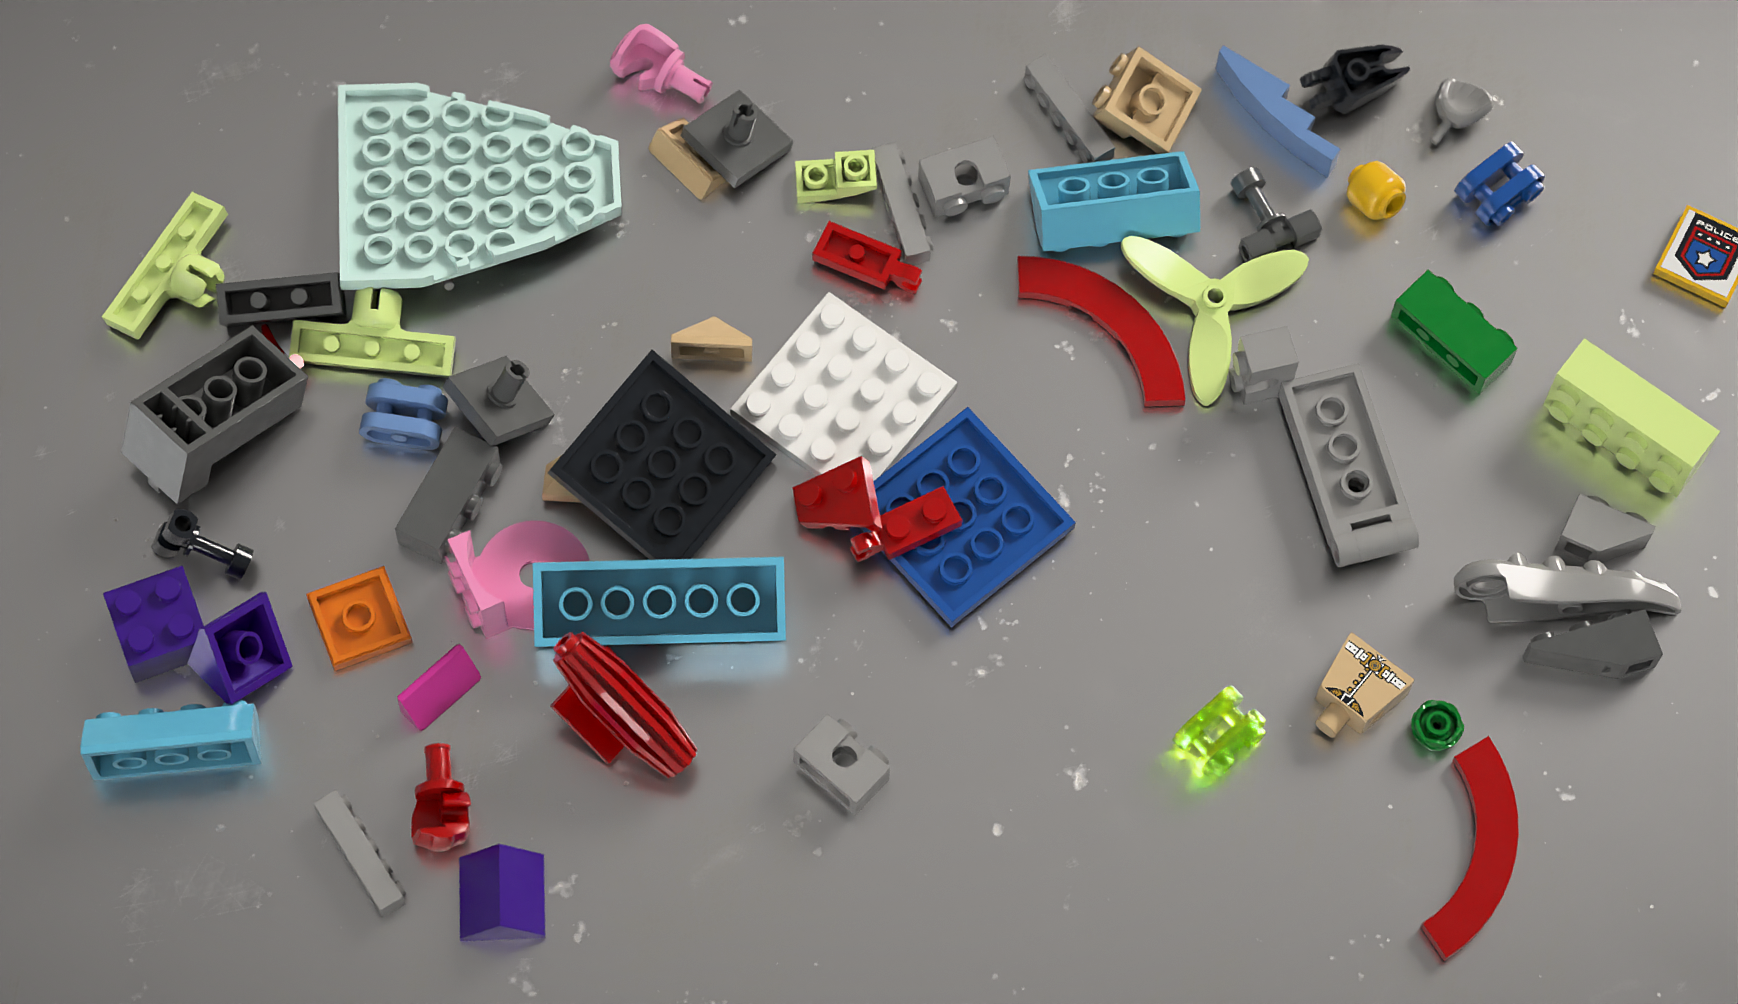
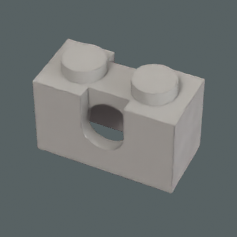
(976, 161)
(1263, 364)
(849, 785)

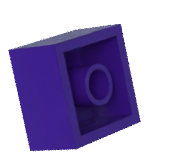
(155, 622)

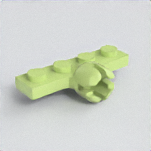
(171, 269)
(374, 340)

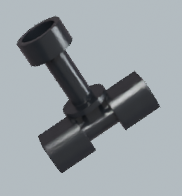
(182, 532)

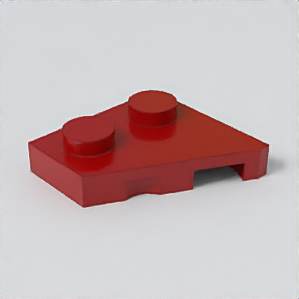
(839, 498)

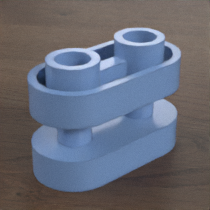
(403, 414)

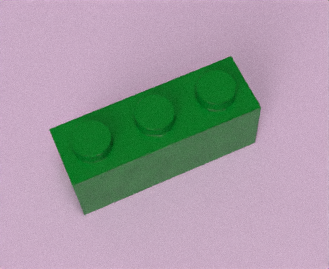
(1454, 331)

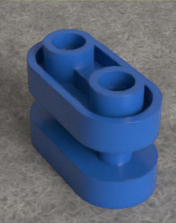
(1500, 205)

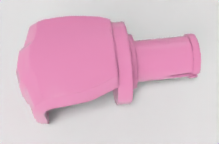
(661, 59)

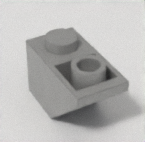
(1601, 531)

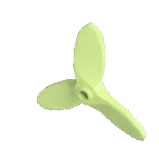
(1211, 332)

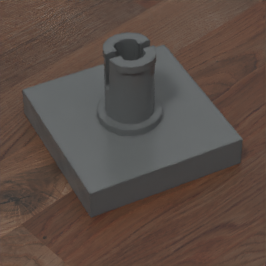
(737, 138)
(499, 400)

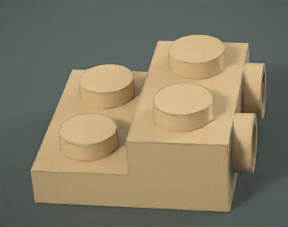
(1145, 100)

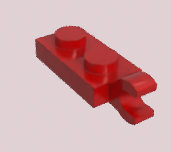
(865, 258)
(909, 526)

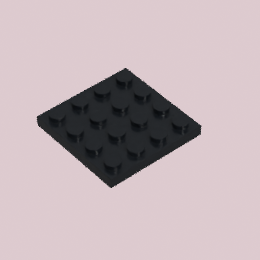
(662, 462)

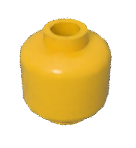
(1376, 190)

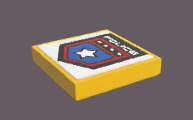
(1702, 257)

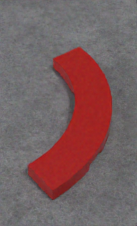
(1114, 311)
(1492, 852)

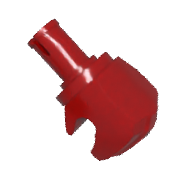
(442, 804)

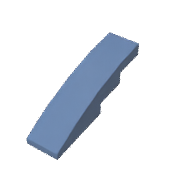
(1267, 103)

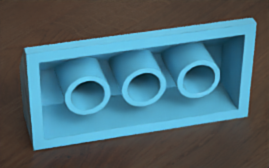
(1114, 201)
(171, 740)

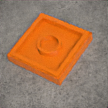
(359, 618)

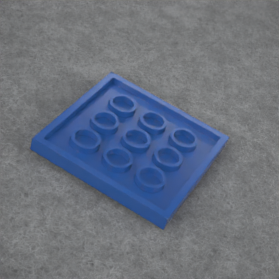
(1002, 511)

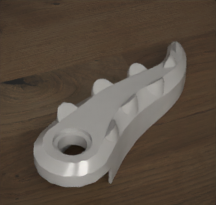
(1553, 591)

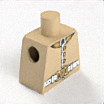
(1359, 688)

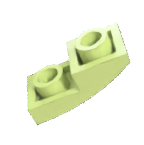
(836, 178)

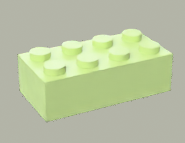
(1630, 418)

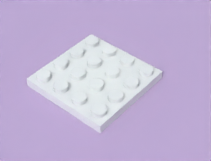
(843, 393)

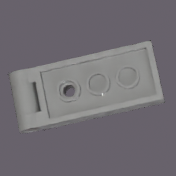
(1344, 448)

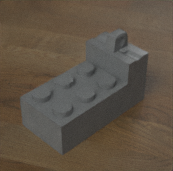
(210, 412)

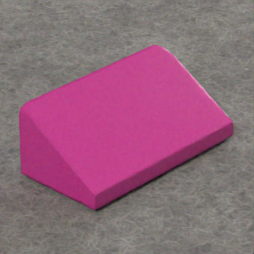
(438, 688)

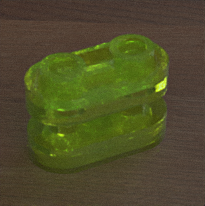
(1219, 755)

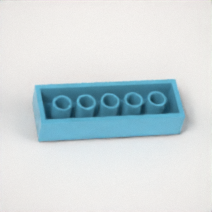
(660, 600)

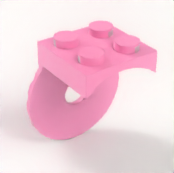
(492, 581)

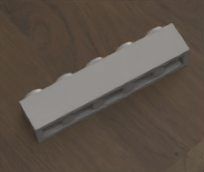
(1068, 111)
(902, 204)
(360, 852)

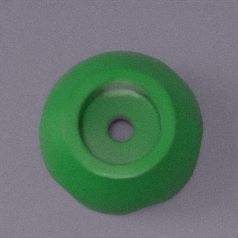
(1443, 714)

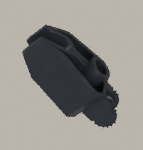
(1355, 77)

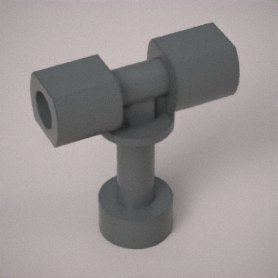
(1274, 228)

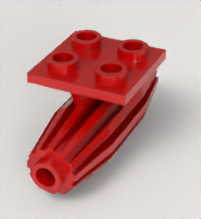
(616, 708)

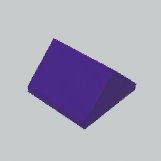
(240, 650)
(502, 894)

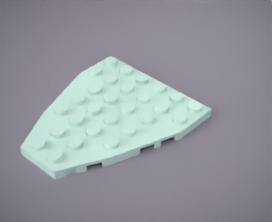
(459, 184)

